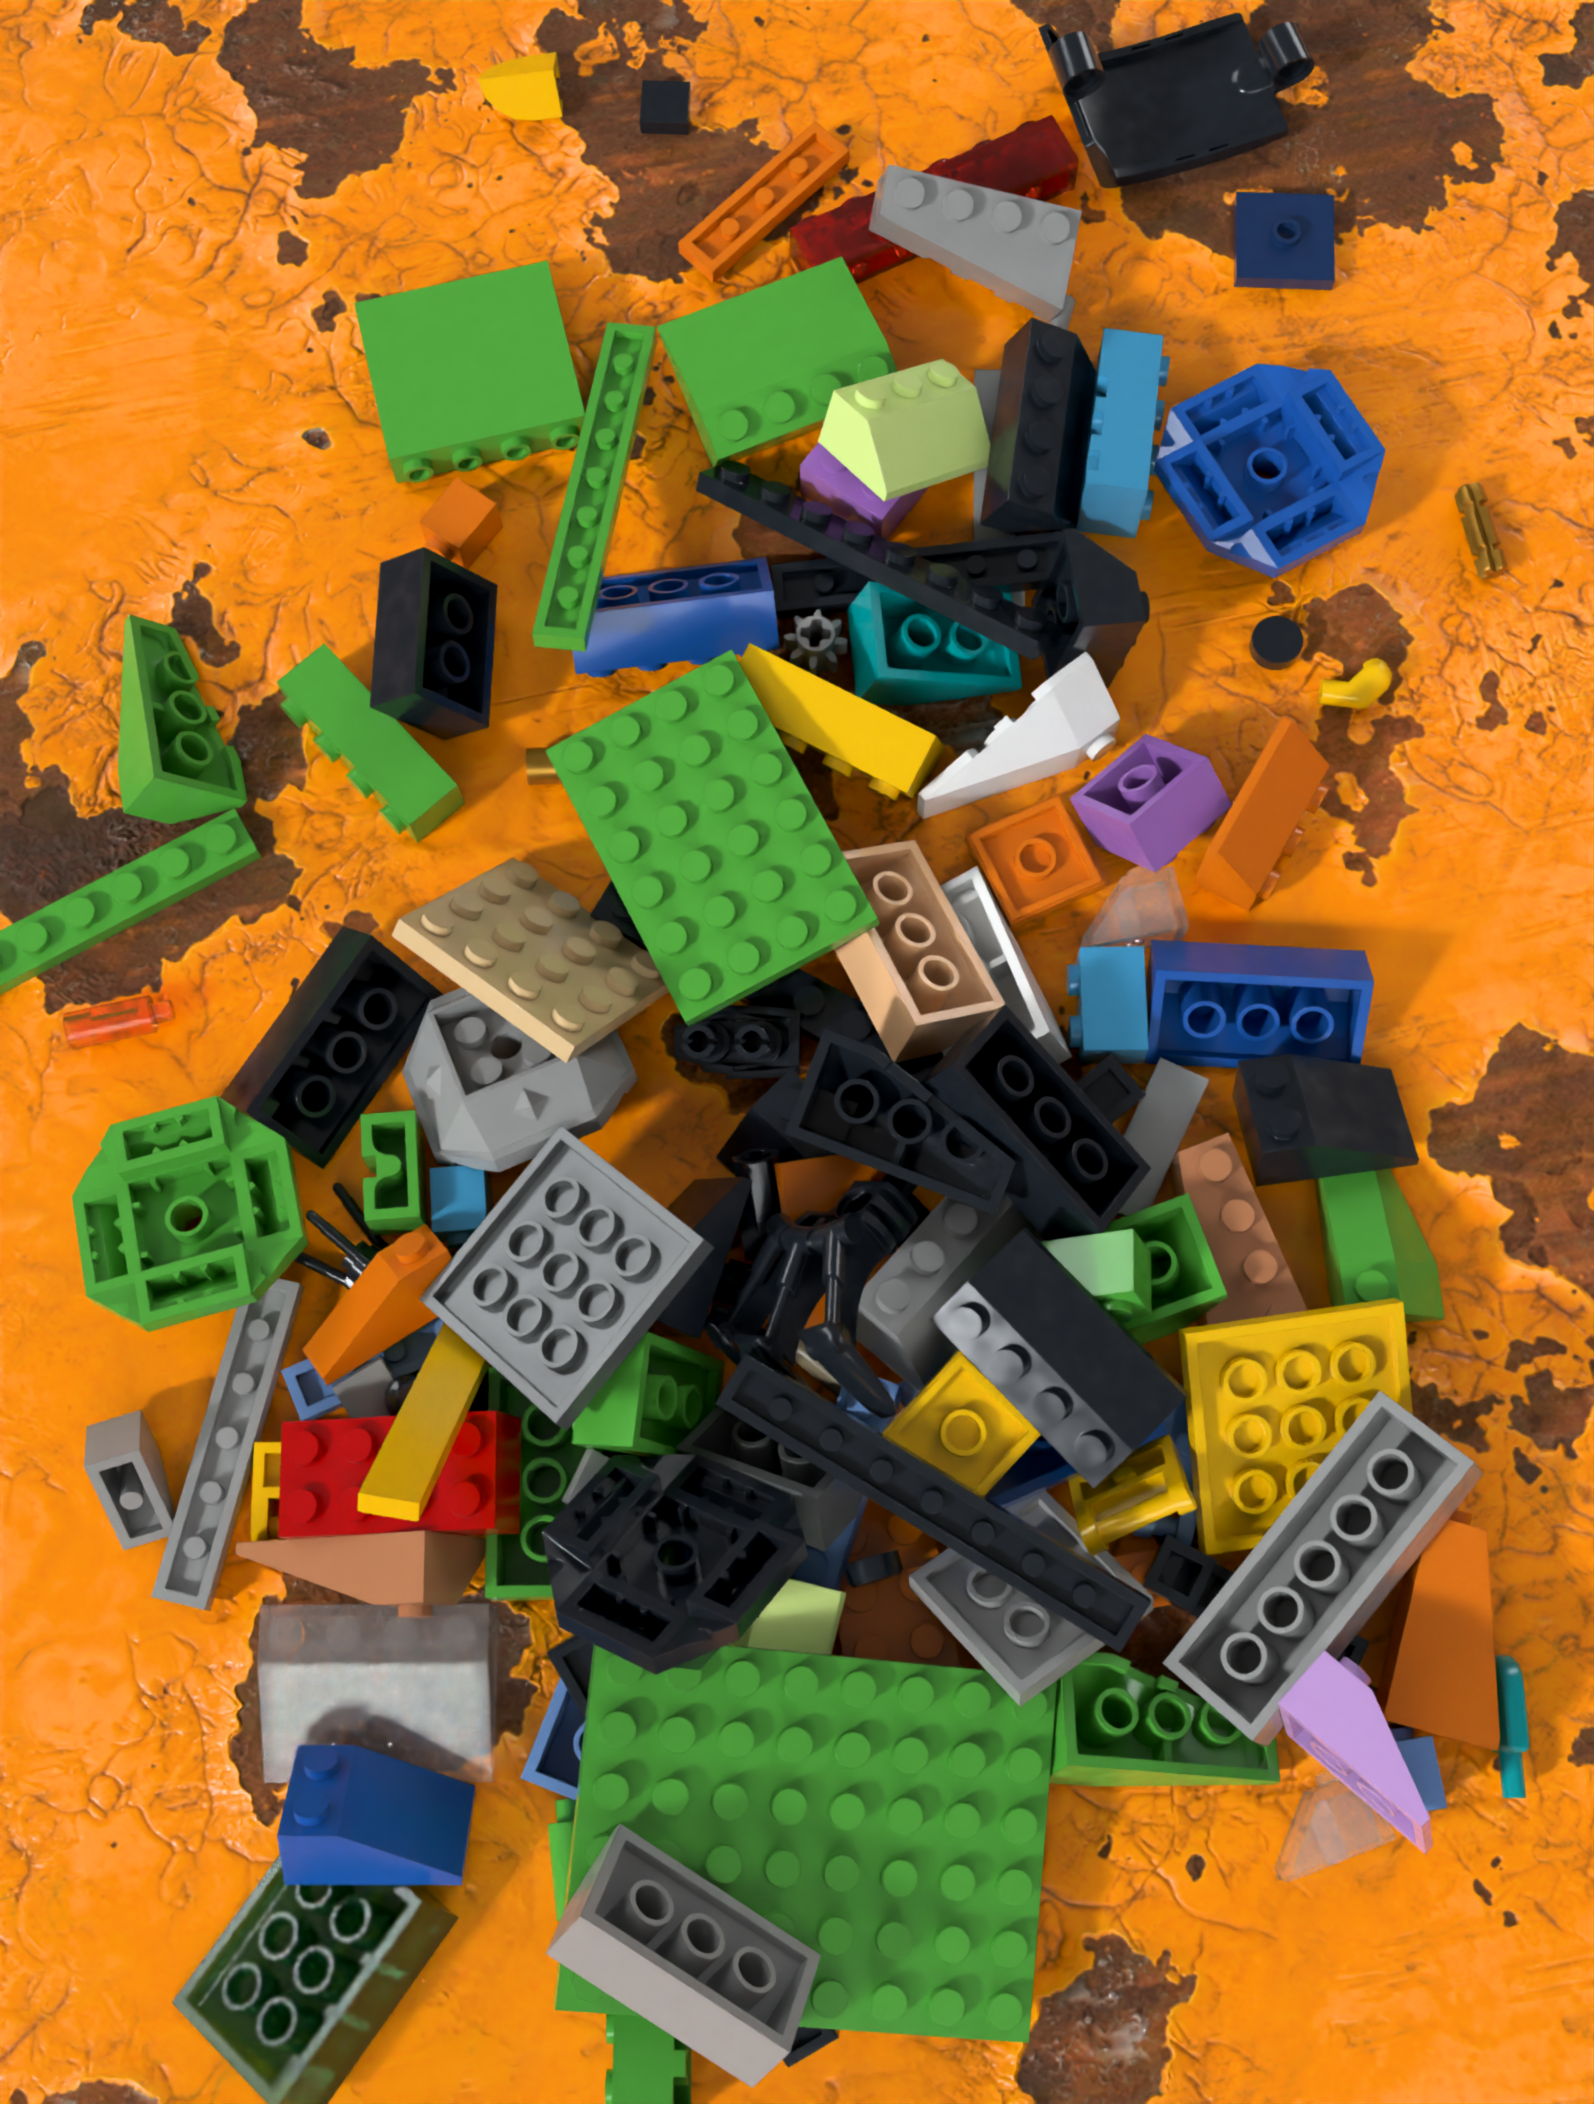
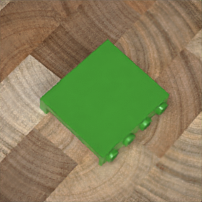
(471, 372)

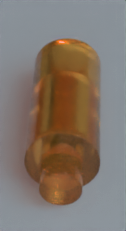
(116, 1021)

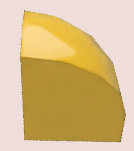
(524, 87)

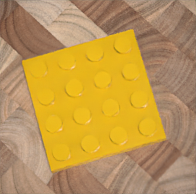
(1275, 1402)

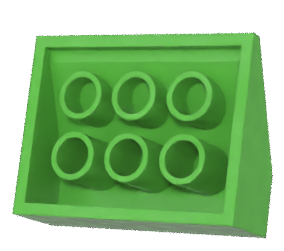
(772, 358)

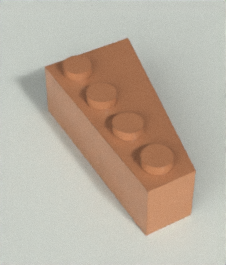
(1236, 1233)

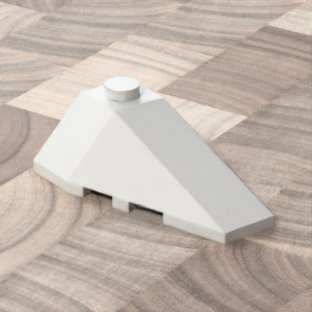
(1055, 734)
(1004, 959)

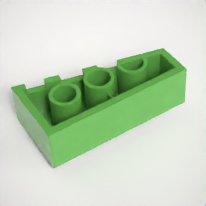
(646, 2064)

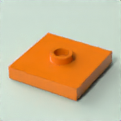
(1035, 861)

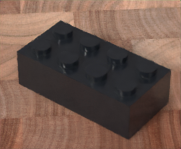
(1068, 1156)

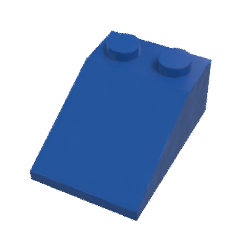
(372, 1821)

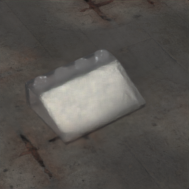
(380, 1684)

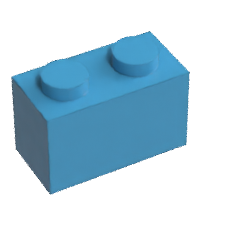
(1108, 1004)

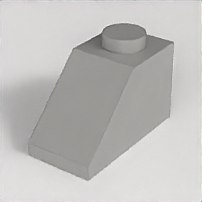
(129, 1479)

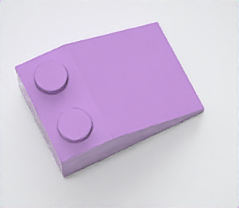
(1344, 1729)

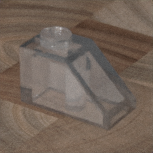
(1140, 910)
(1328, 1829)

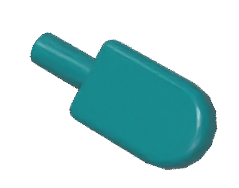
(1512, 1725)

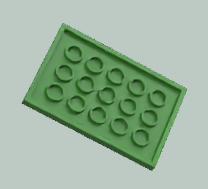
(711, 838)

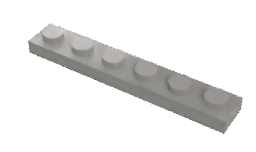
(226, 1448)

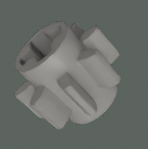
(815, 629)

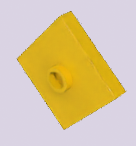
(963, 1426)

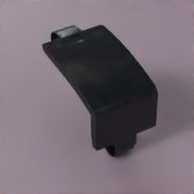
(1177, 96)

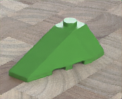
(168, 738)

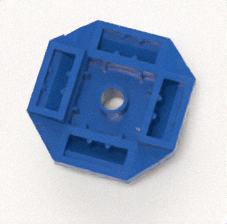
(1281, 424)

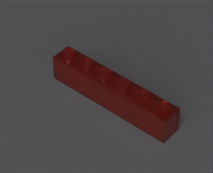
(1026, 162)

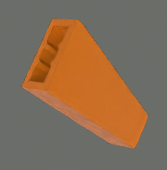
(1442, 1641)

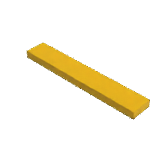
(424, 1430)

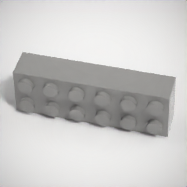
(1323, 1565)

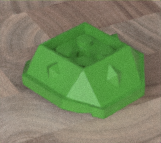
(158, 1178)

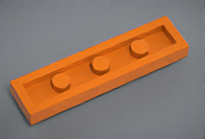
(764, 201)

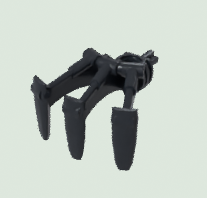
(794, 1270)

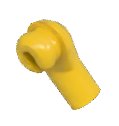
(1360, 690)

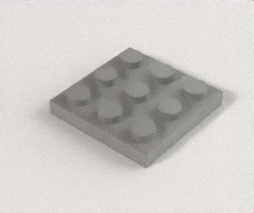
(1000, 1626)

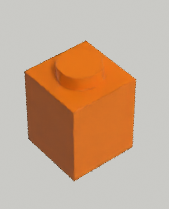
(460, 523)

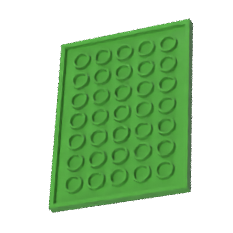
(850, 1806)

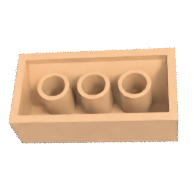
(918, 964)

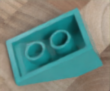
(919, 656)

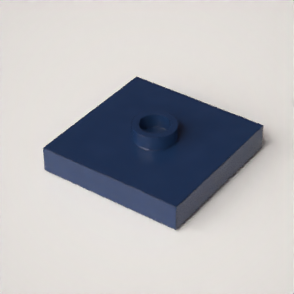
(1284, 241)

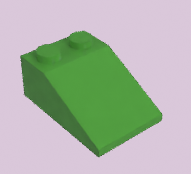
(651, 1400)

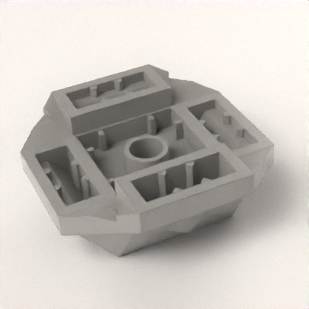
(499, 1095)

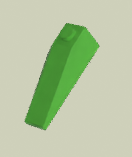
(1376, 1245)
(1147, 1732)

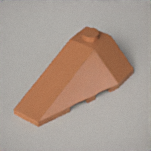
(382, 1569)

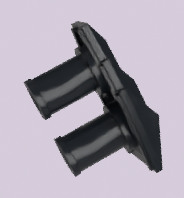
(743, 1042)

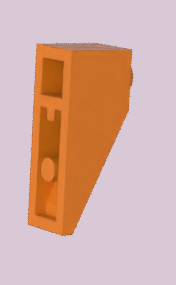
(379, 1305)

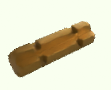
(1481, 531)

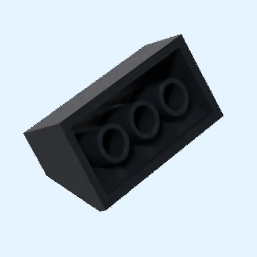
(1039, 432)
(333, 1045)
(1059, 1357)

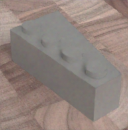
(982, 235)

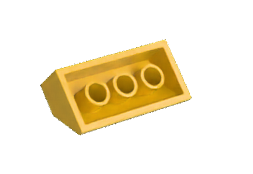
(841, 726)

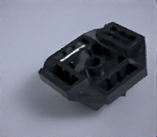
(670, 1558)

